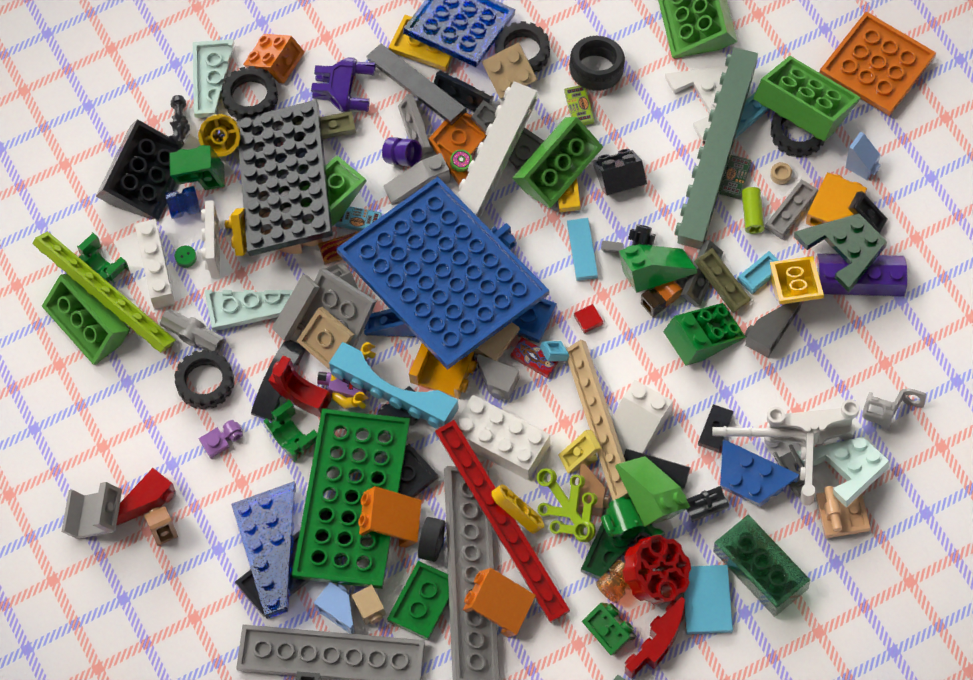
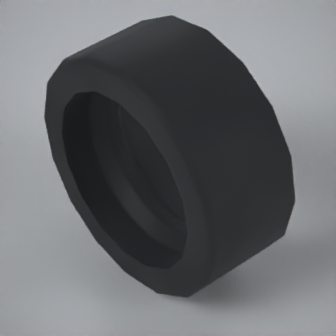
(431, 539)

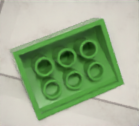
(697, 26)
(806, 98)

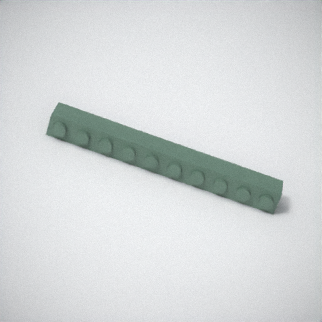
(717, 148)

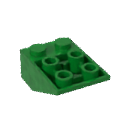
(703, 333)

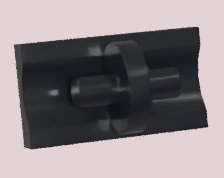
(706, 503)

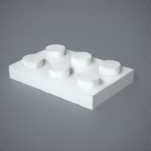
(210, 236)

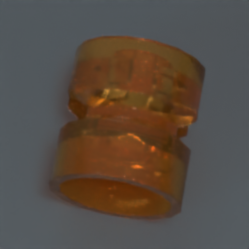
(613, 584)

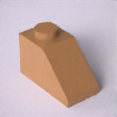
(592, 485)
(161, 525)

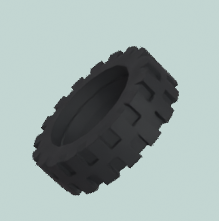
(529, 31)
(249, 75)
(790, 146)
(198, 359)

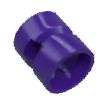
(401, 151)

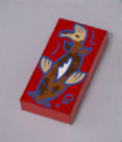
(533, 358)

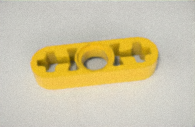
(517, 509)

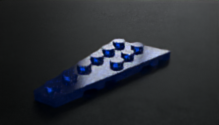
(267, 537)

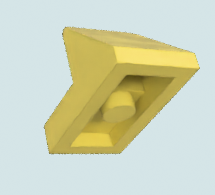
(580, 451)

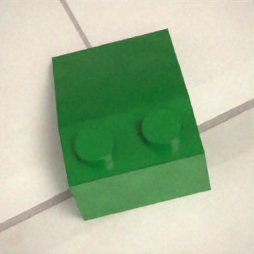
(654, 265)

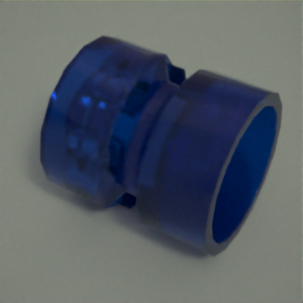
(182, 202)

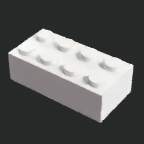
(503, 437)

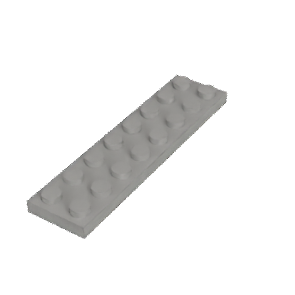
(329, 653)

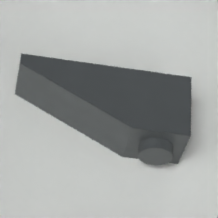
(770, 328)

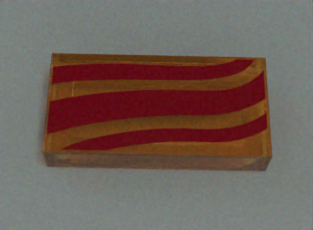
(329, 248)

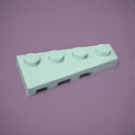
(209, 72)
(241, 308)

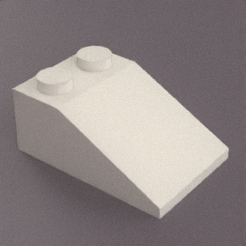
(640, 417)

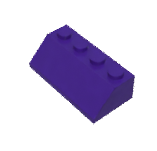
(883, 278)

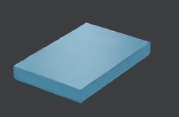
(708, 600)

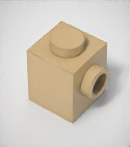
(369, 605)

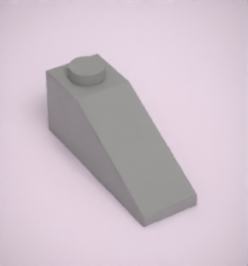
(417, 177)

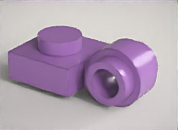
(216, 442)

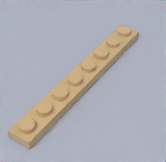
(597, 415)

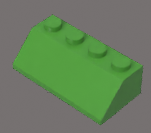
(558, 161)
(84, 319)

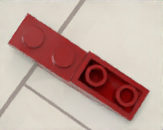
(664, 632)

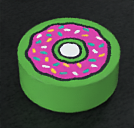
(460, 160)

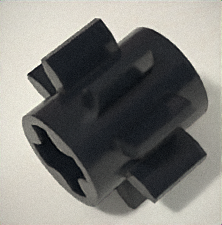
(641, 235)

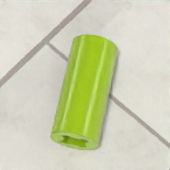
(753, 210)

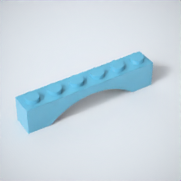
(431, 406)

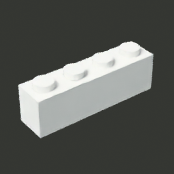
(154, 264)

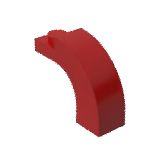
(297, 389)

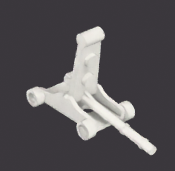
(805, 429)

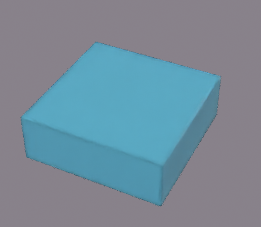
(554, 351)

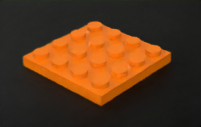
(878, 63)

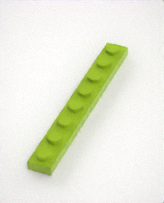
(104, 292)

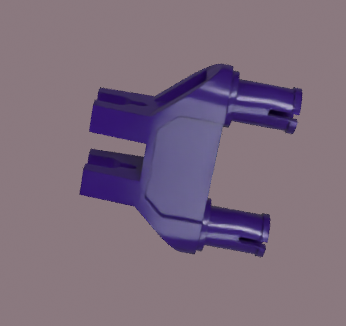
(340, 81)

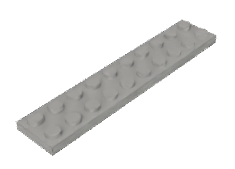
(468, 552)

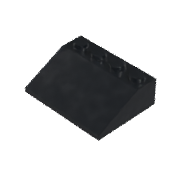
(140, 172)

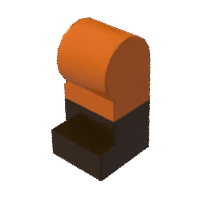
(660, 297)

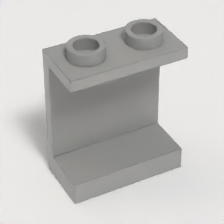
(92, 513)

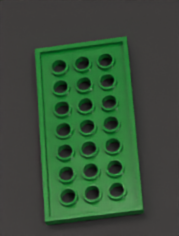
(319, 483)

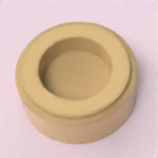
(781, 173)

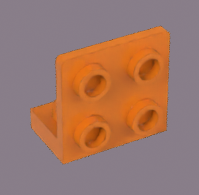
(276, 54)

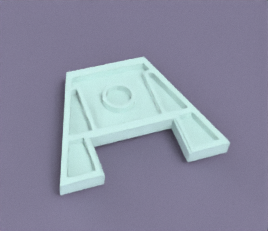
(855, 461)

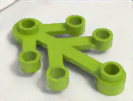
(569, 506)

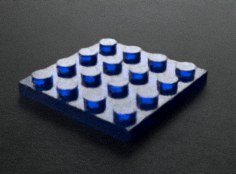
(460, 26)

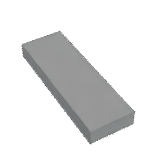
(791, 209)
(295, 307)

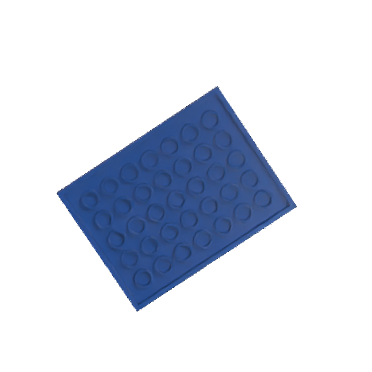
(442, 272)

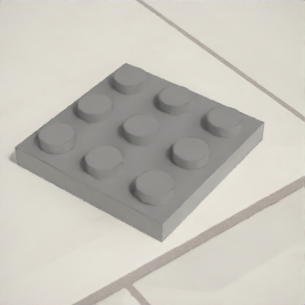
(342, 301)

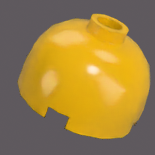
(209, 134)

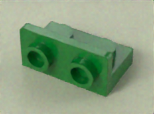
(609, 627)

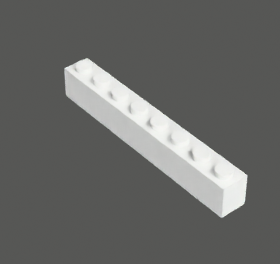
(497, 147)

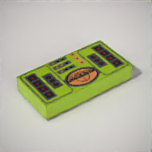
(579, 104)

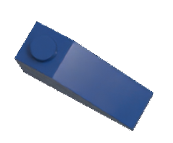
(386, 324)

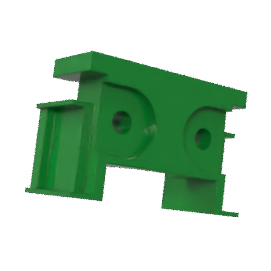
(91, 256)
(288, 435)

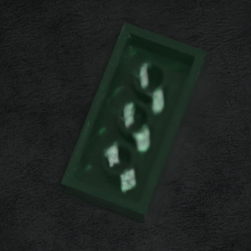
(761, 565)

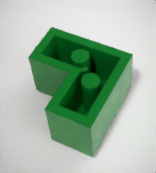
(198, 165)

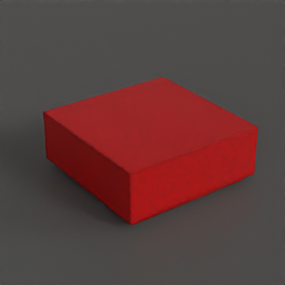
(588, 318)

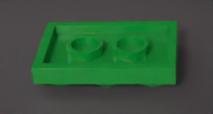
(421, 601)

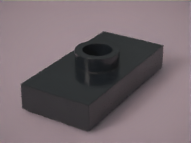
(868, 210)
(717, 418)

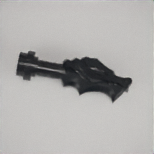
(180, 124)

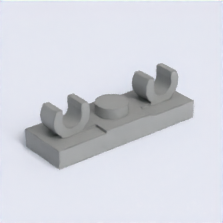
(413, 122)

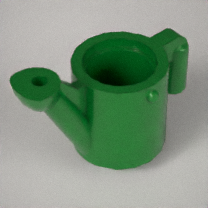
(624, 521)

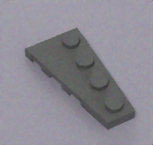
(526, 144)

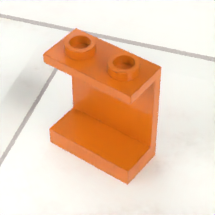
(390, 515)
(499, 600)

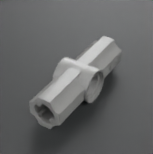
(192, 331)

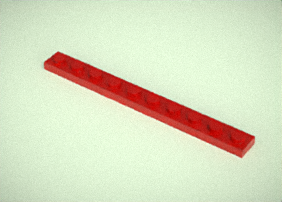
(502, 523)

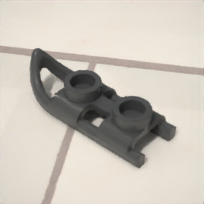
(788, 462)

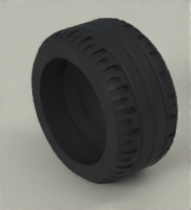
(596, 79)

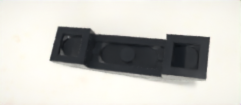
(267, 397)

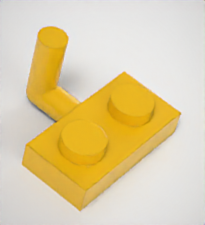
(237, 224)

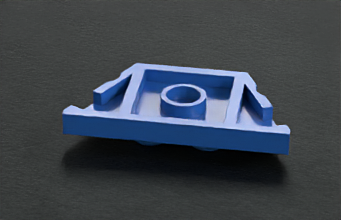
(752, 475)

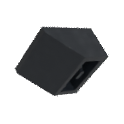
(619, 171)

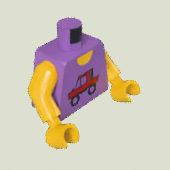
(342, 390)

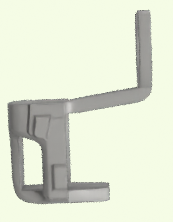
(890, 408)

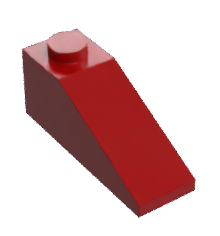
(146, 495)

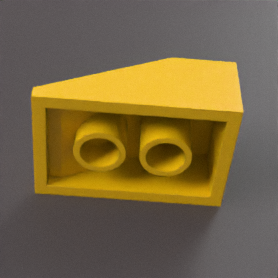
(795, 280)

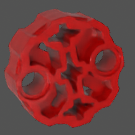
(645, 582)

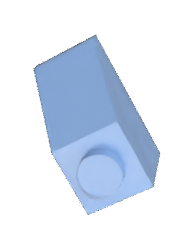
(863, 157)
(336, 606)

